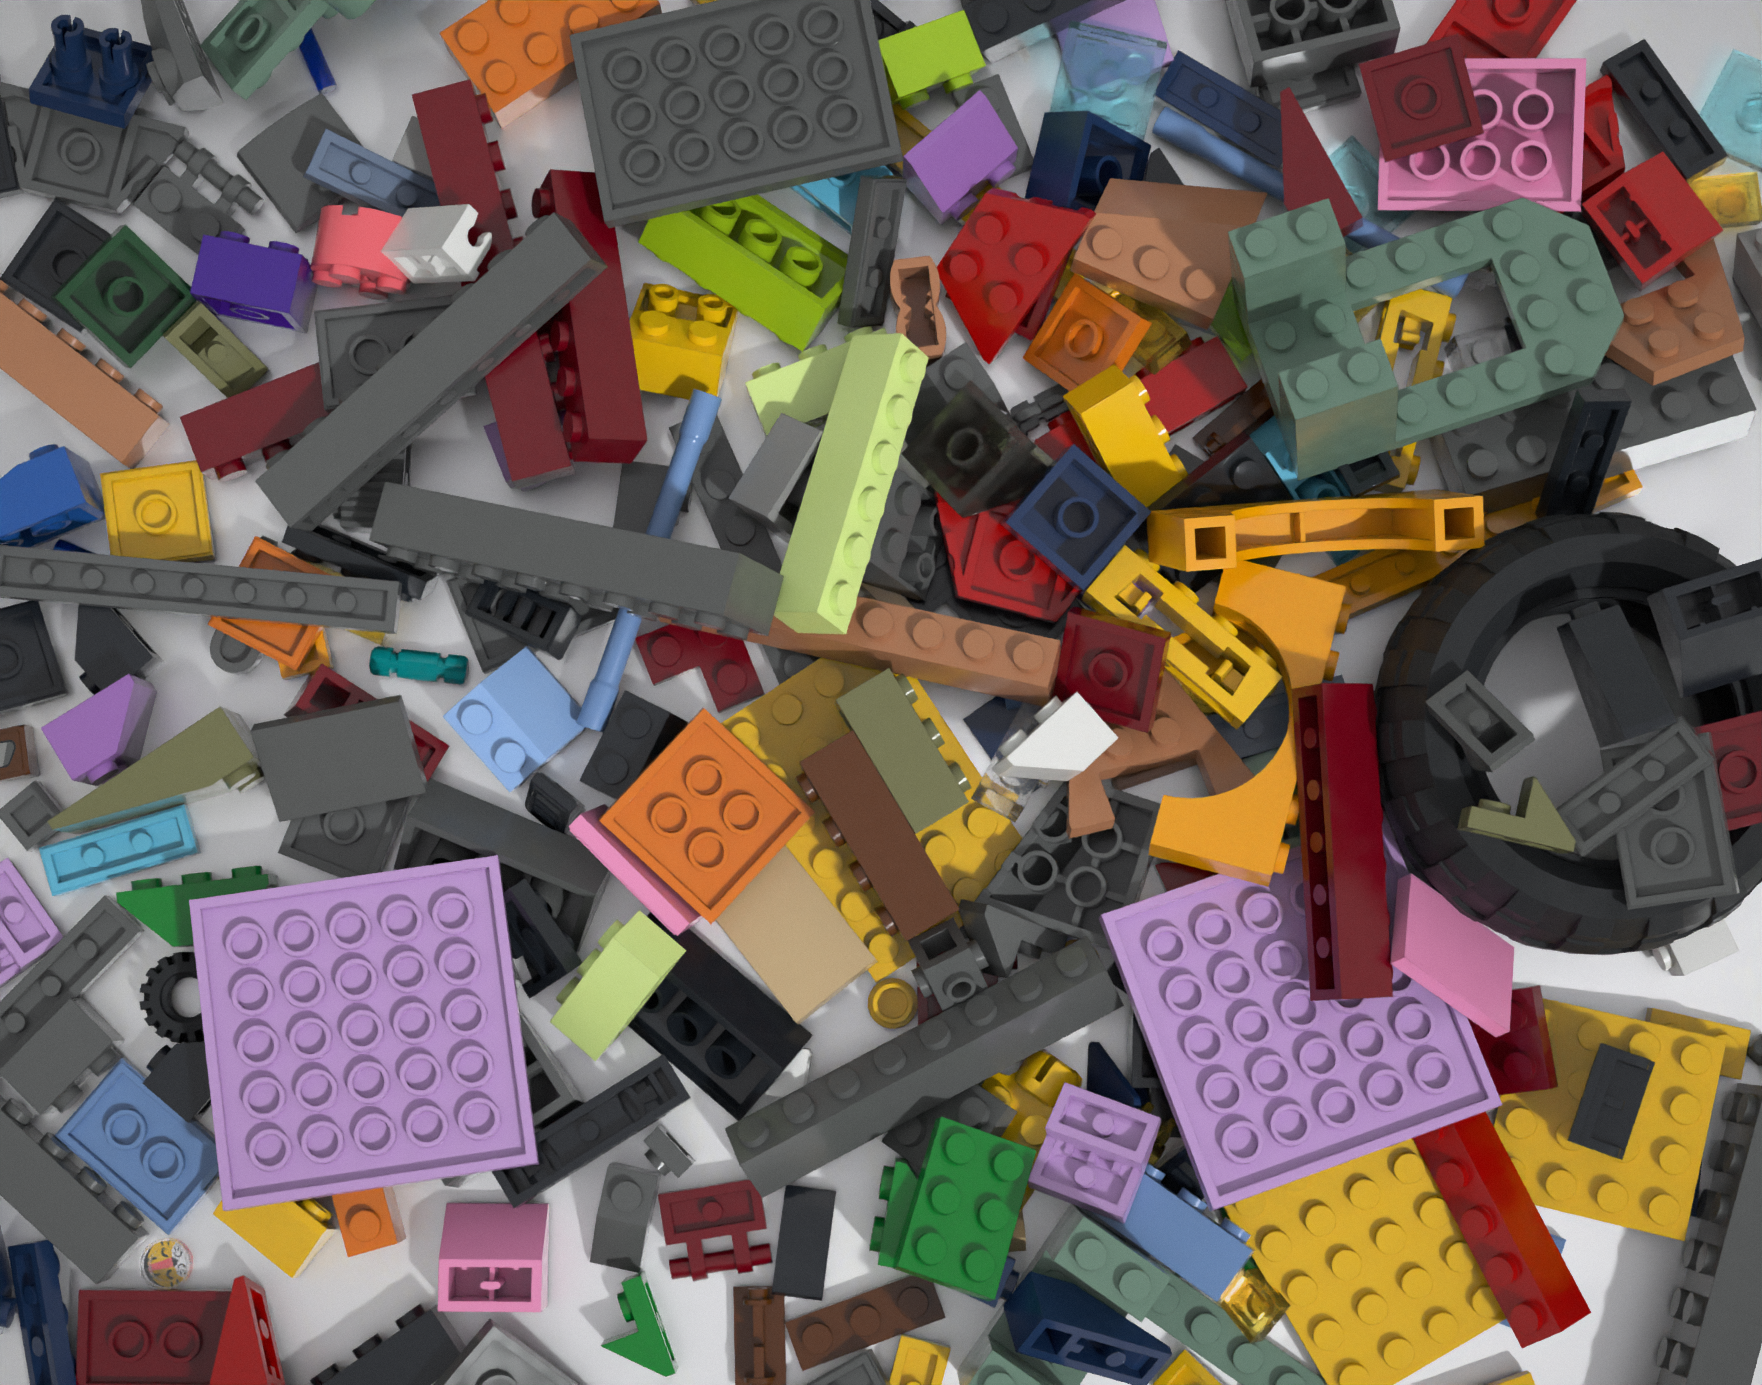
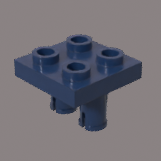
(92, 73)

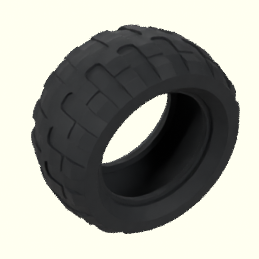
(1424, 774)

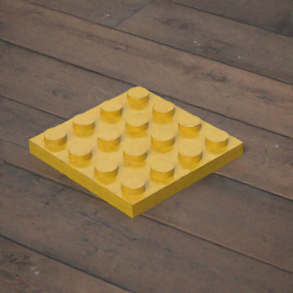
(1662, 1161)

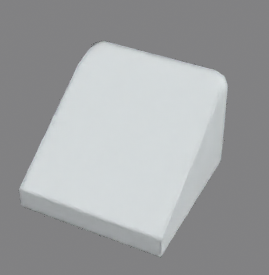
(793, 1076)

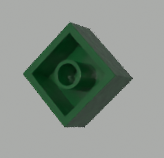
(124, 296)

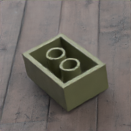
(904, 749)

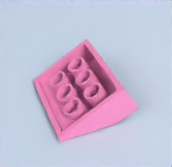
(1527, 150)

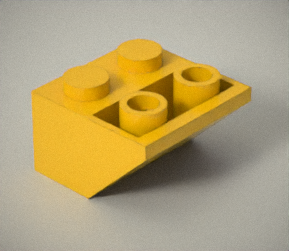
(681, 340)
(283, 1232)

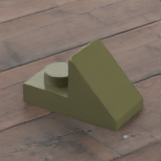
(215, 351)
(1534, 824)

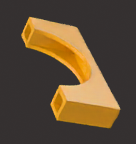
(1244, 827)

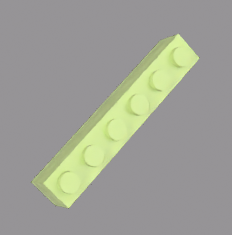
(849, 483)

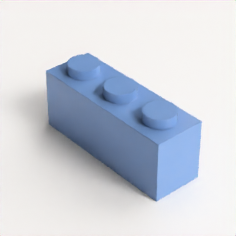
(1183, 1236)

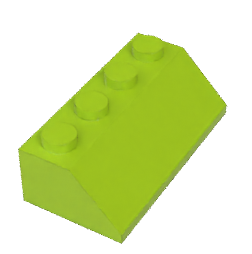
(756, 263)

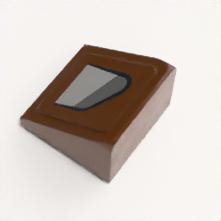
(18, 753)

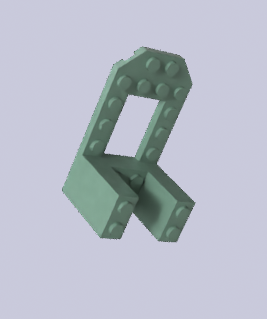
(1340, 395)
(1130, 1283)

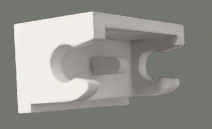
(434, 244)

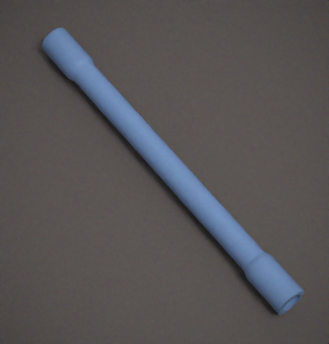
(1196, 140)
(692, 436)

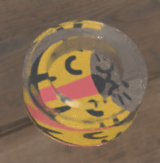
(166, 1263)

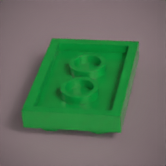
(964, 1209)

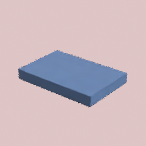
(143, 1147)

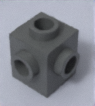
(953, 974)

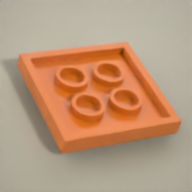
(706, 815)

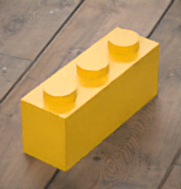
(1124, 435)

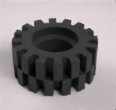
(158, 999)

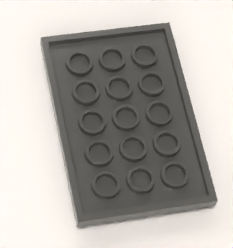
(732, 102)

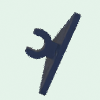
(1108, 1081)

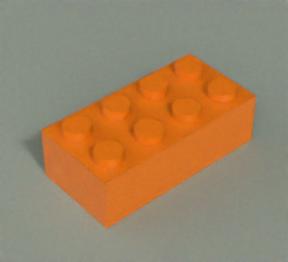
(524, 49)

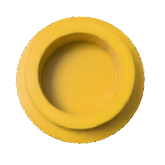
(892, 1003)

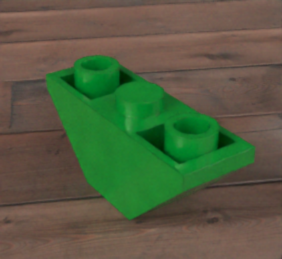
(168, 908)

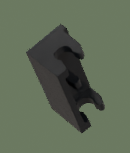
(1611, 1101)

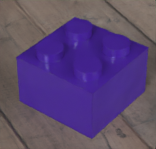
(255, 281)

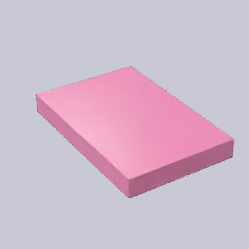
(633, 872)
(1452, 955)

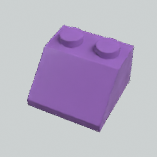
(960, 160)
(104, 731)

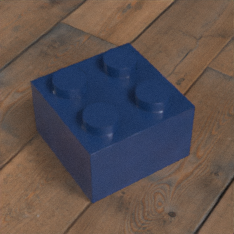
(1075, 517)

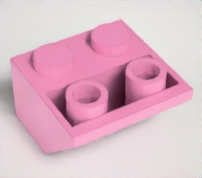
(494, 1258)

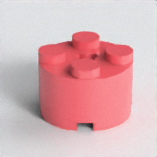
(351, 254)

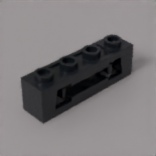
(596, 1129)

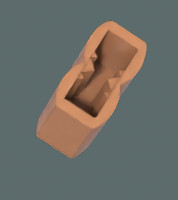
(916, 303)

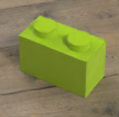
(930, 58)

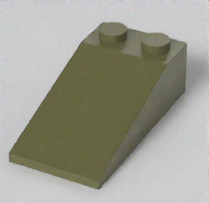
(192, 766)

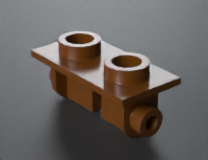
(1241, 416)
(759, 1336)

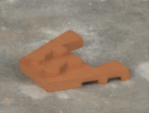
(1680, 323)
(1177, 735)

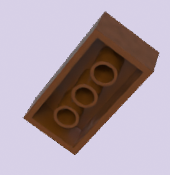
(878, 837)

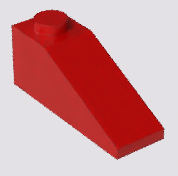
(247, 1341)

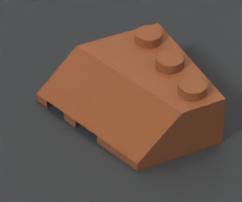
(1166, 244)

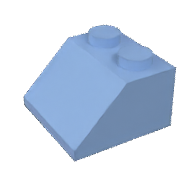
(517, 719)

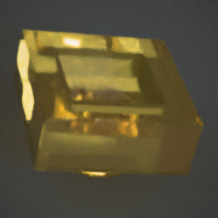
(1255, 1305)

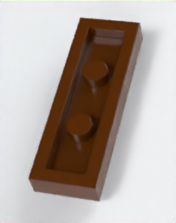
(863, 1320)

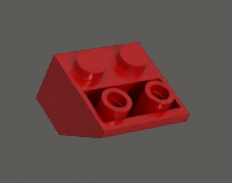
(1650, 220)

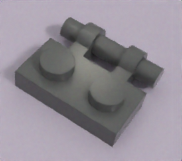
(184, 211)

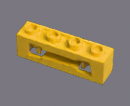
(1417, 312)
(1212, 633)

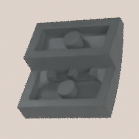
(282, 154)

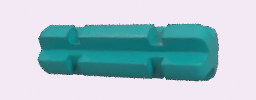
(419, 665)

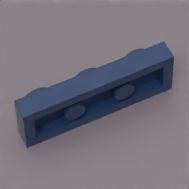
(1223, 107)
(42, 1313)

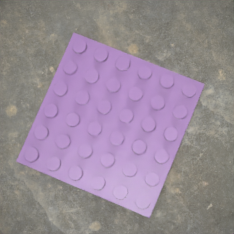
(362, 1033)
(1258, 1069)

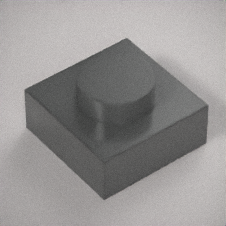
(28, 815)
(667, 1153)

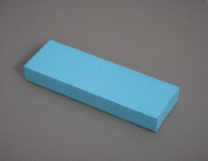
(119, 850)

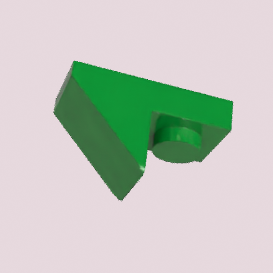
(649, 1342)

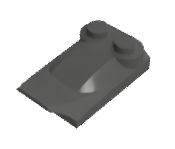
(179, 61)

